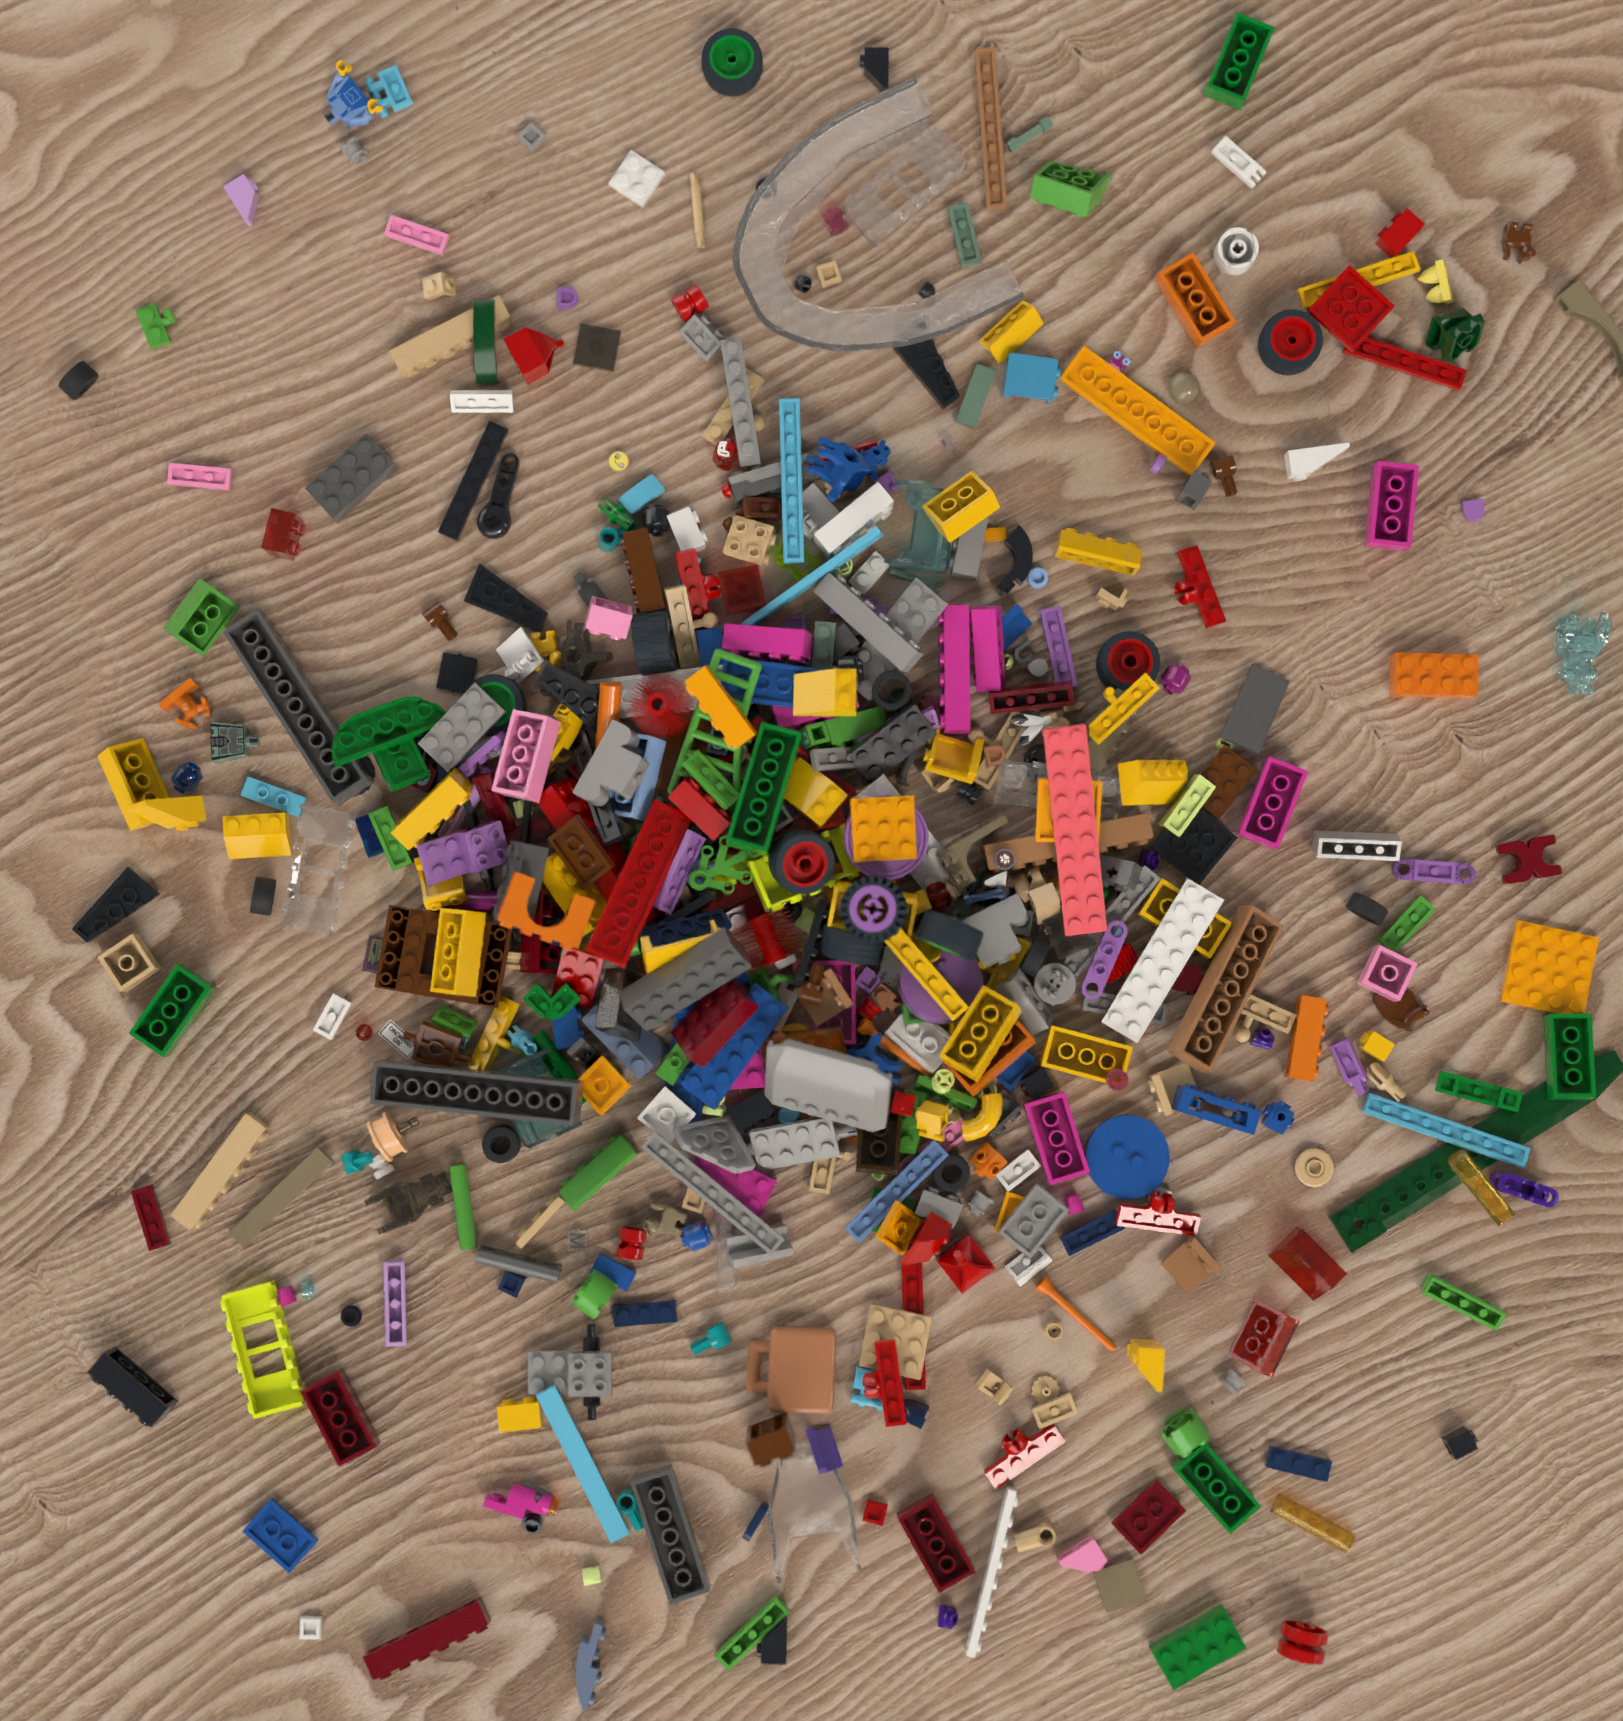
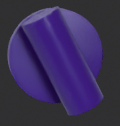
(1149, 859)
(1263, 1038)
(947, 1616)

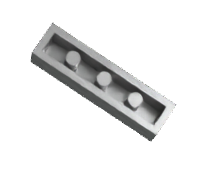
(968, 552)
(1356, 845)

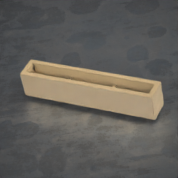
(443, 341)
(220, 1171)

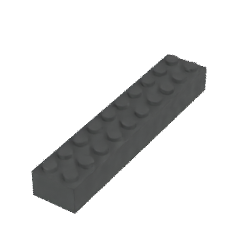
(295, 704)
(476, 1092)

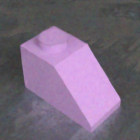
(244, 197)

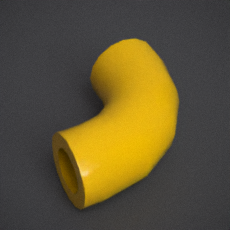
(985, 1120)

